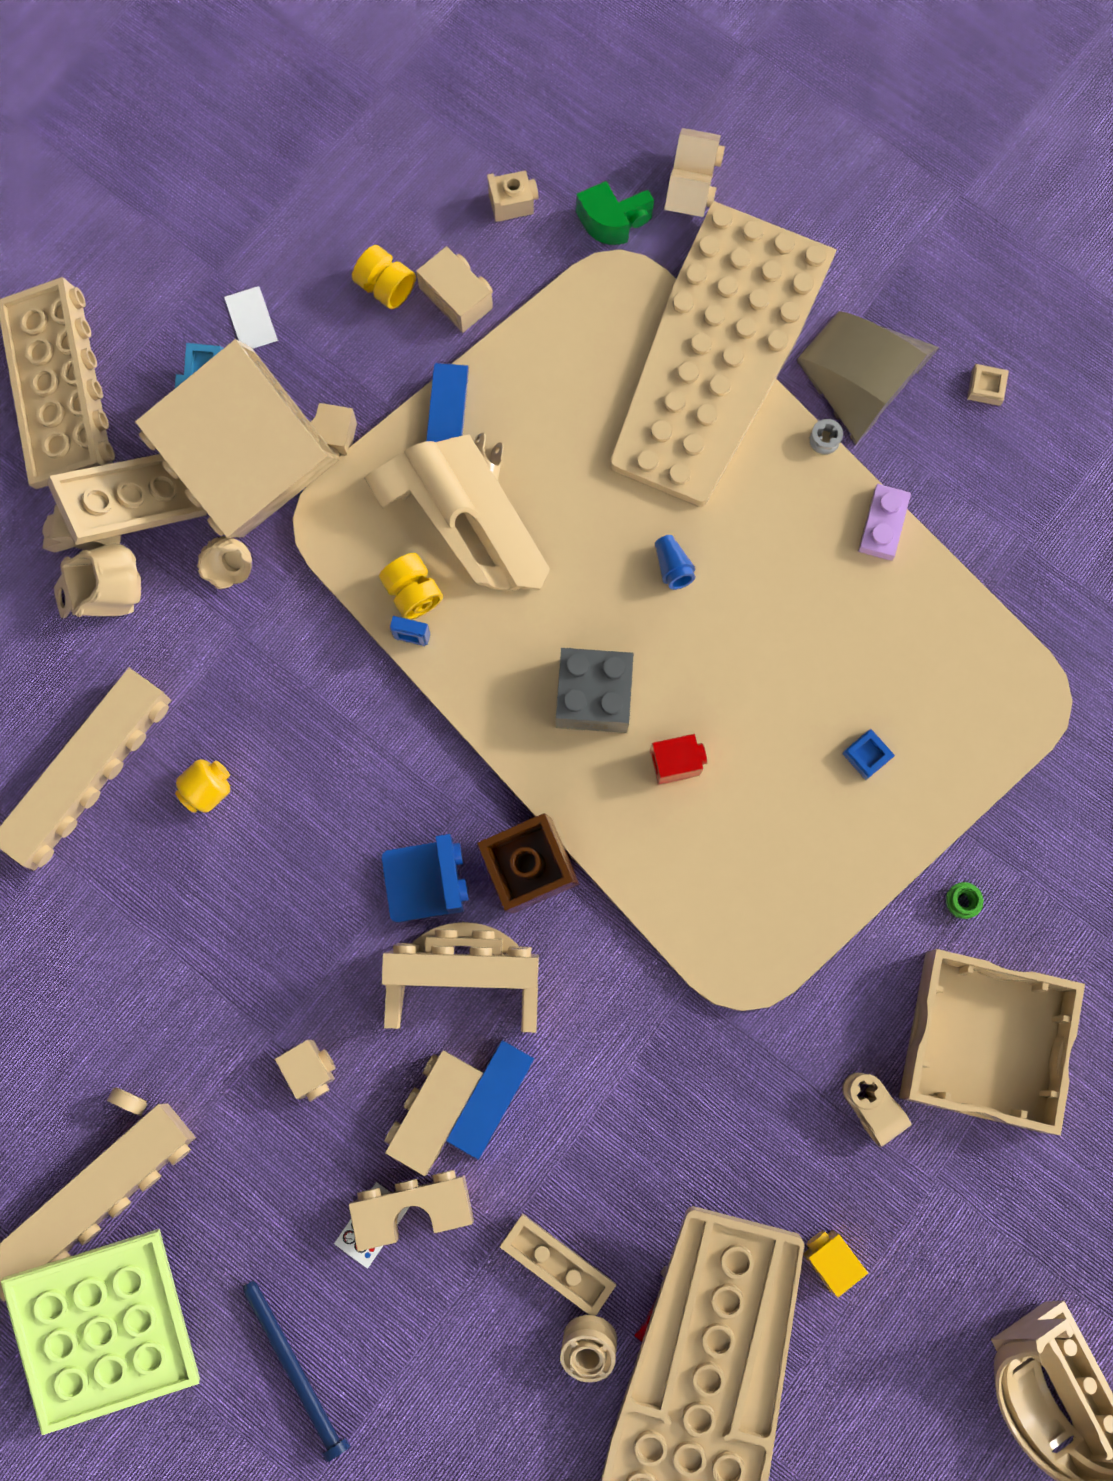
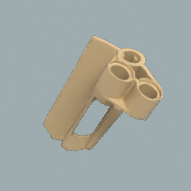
(454, 480)

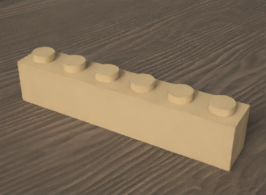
(82, 770)
(97, 1192)

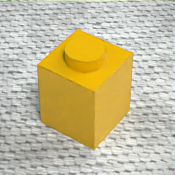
(834, 1262)

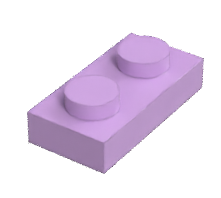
(884, 522)

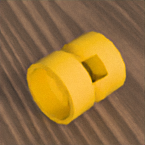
(387, 280)
(408, 582)

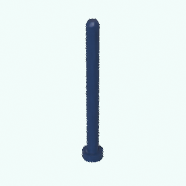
(295, 1373)

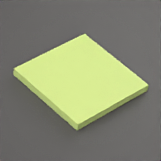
(100, 1331)

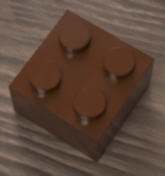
(528, 863)

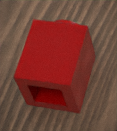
(677, 758)

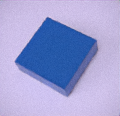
(410, 631)
(868, 754)

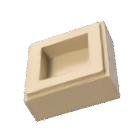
(987, 384)

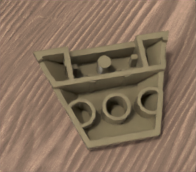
(862, 368)

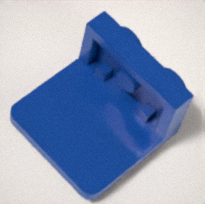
(424, 880)

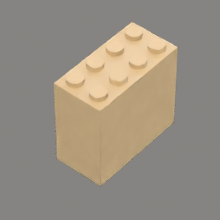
(235, 441)

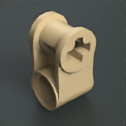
(879, 1111)

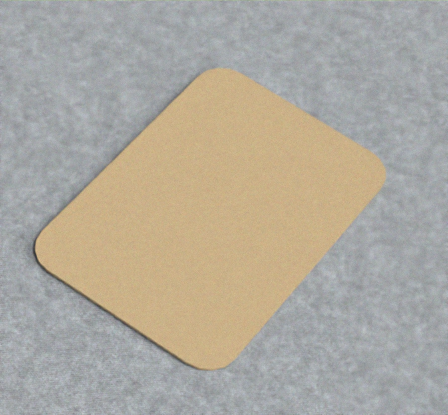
(765, 657)

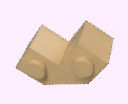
(693, 171)

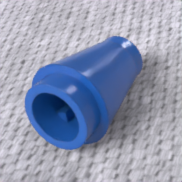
(674, 564)

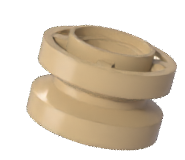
(589, 1348)

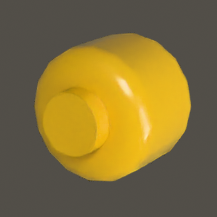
(203, 786)

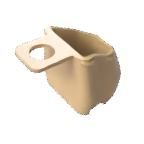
(99, 582)

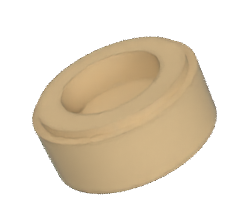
(127, 1101)

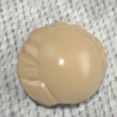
(224, 562)

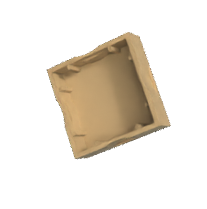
(992, 1042)

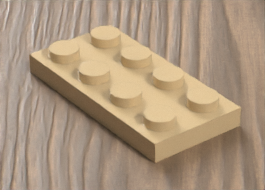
(120, 498)

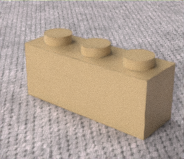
(432, 1112)

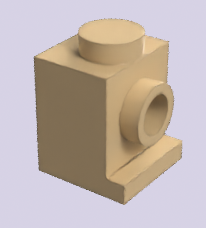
(512, 195)

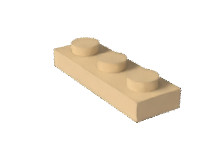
(558, 1265)

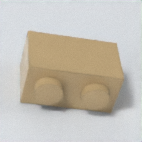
(455, 288)

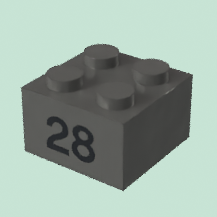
(594, 690)

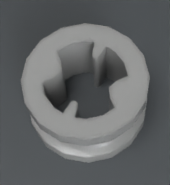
(830, 426)

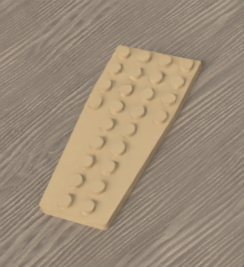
(718, 351)
(711, 1357)

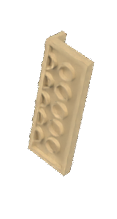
(54, 381)

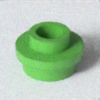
(972, 893)

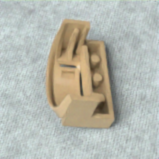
(433, 963)
(1053, 1340)

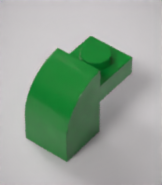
(607, 218)

